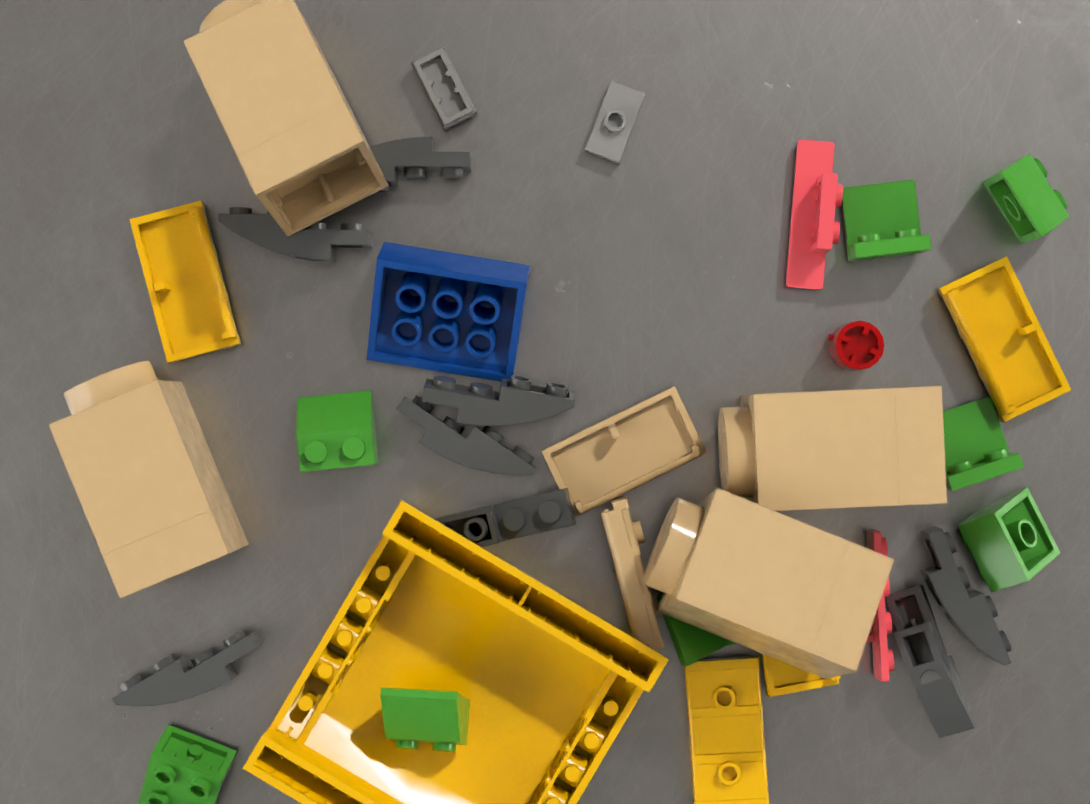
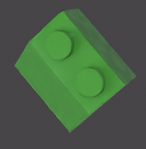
(1027, 198)
(336, 431)
(1009, 540)
(425, 717)

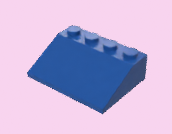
(447, 311)

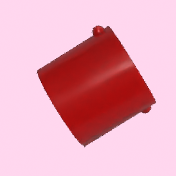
(856, 345)

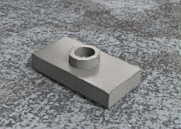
(443, 87)
(615, 122)

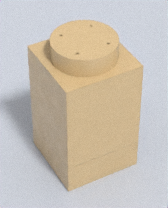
(283, 111)
(835, 448)
(145, 477)
(767, 582)

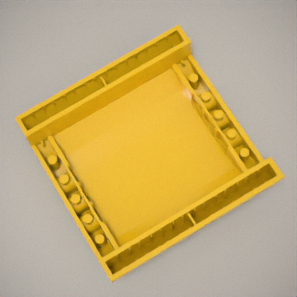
(452, 617)

